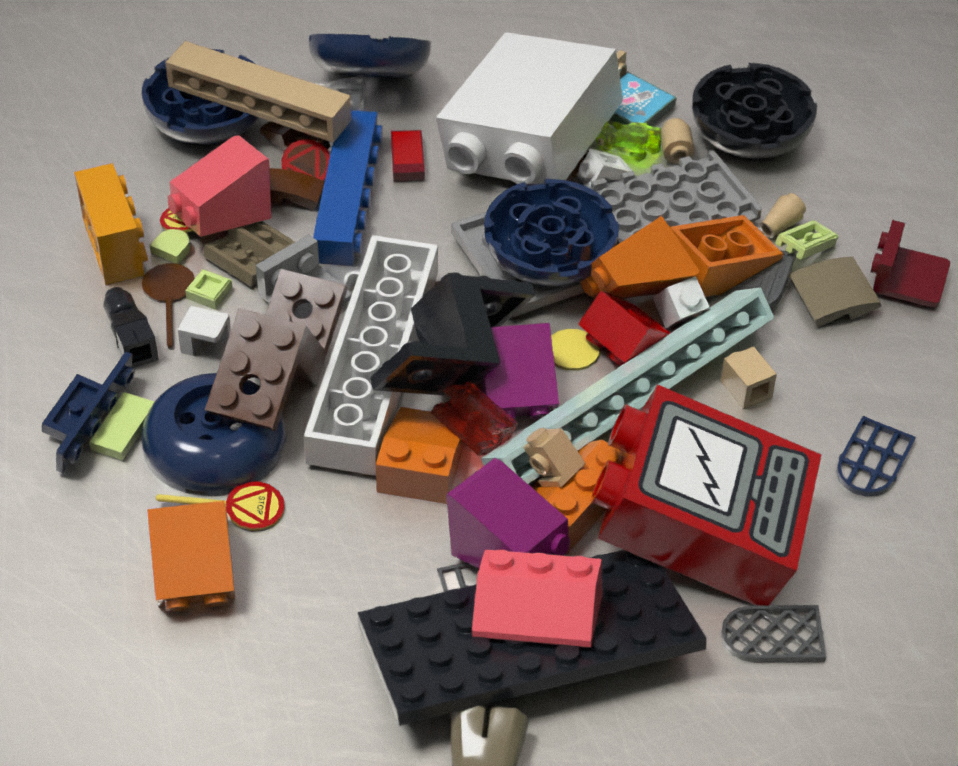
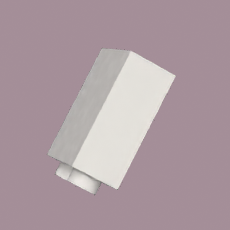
(530, 109)

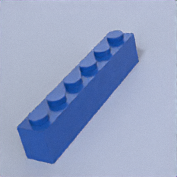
(347, 191)

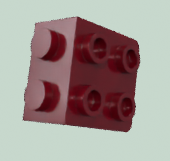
(908, 272)

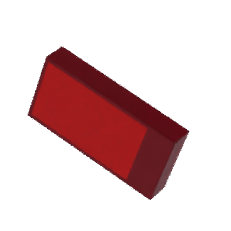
(407, 155)

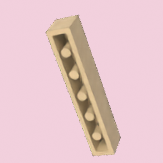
(259, 91)

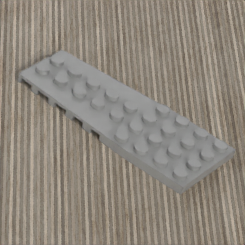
(679, 194)

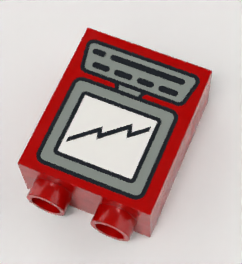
(707, 495)

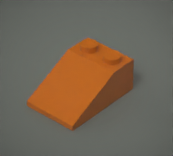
(726, 251)
(418, 457)

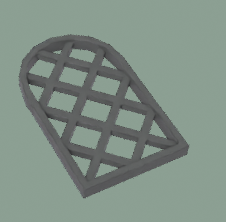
(789, 656)

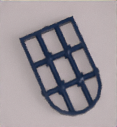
(867, 445)

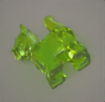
(630, 139)

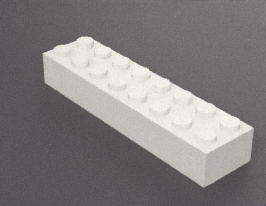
(348, 414)

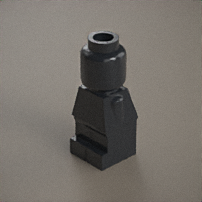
(130, 327)

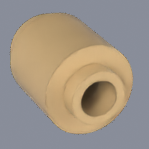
(676, 140)

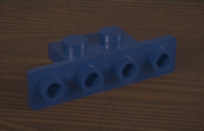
(81, 409)

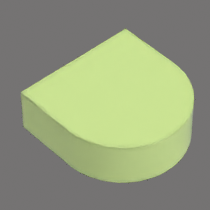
(171, 245)

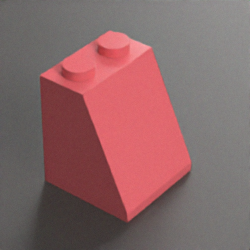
(223, 189)

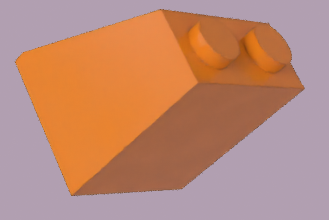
(641, 264)
(191, 555)

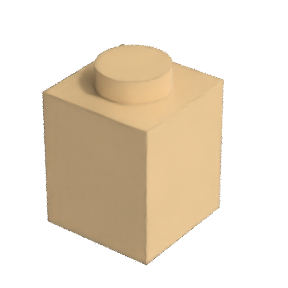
(748, 377)

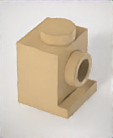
(553, 456)

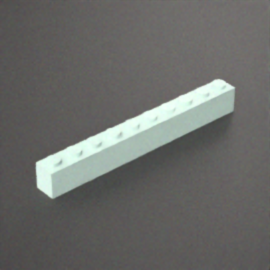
(632, 383)

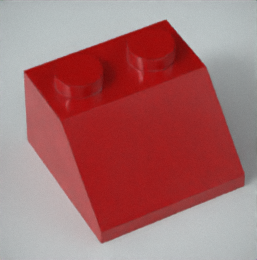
(620, 327)

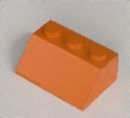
(575, 495)

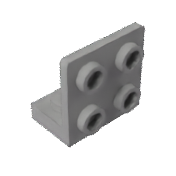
(299, 258)

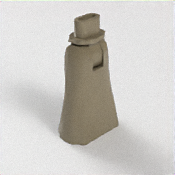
(482, 744)

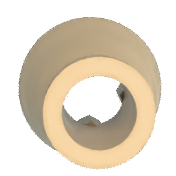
(785, 213)

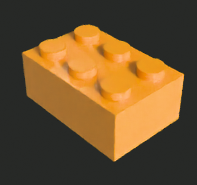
(111, 223)

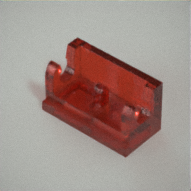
(474, 418)

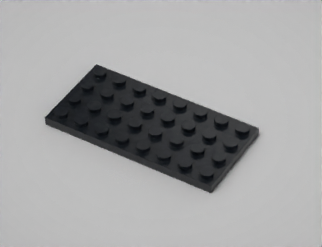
(438, 668)

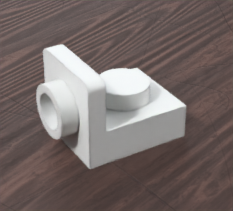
(601, 165)

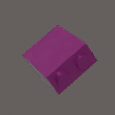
(526, 373)
(502, 513)

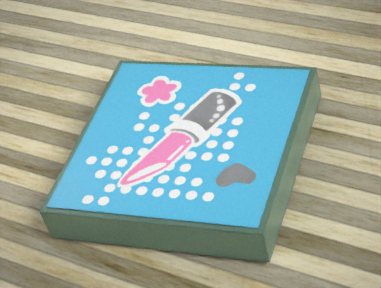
(642, 101)

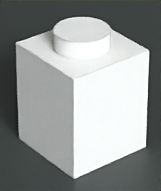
(680, 302)

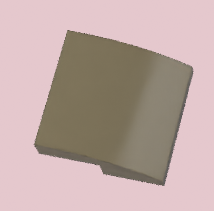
(245, 248)
(834, 290)

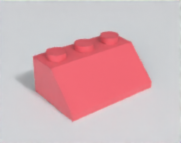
(537, 598)

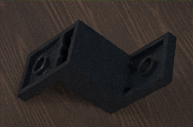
(453, 334)

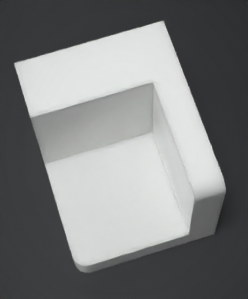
(202, 325)

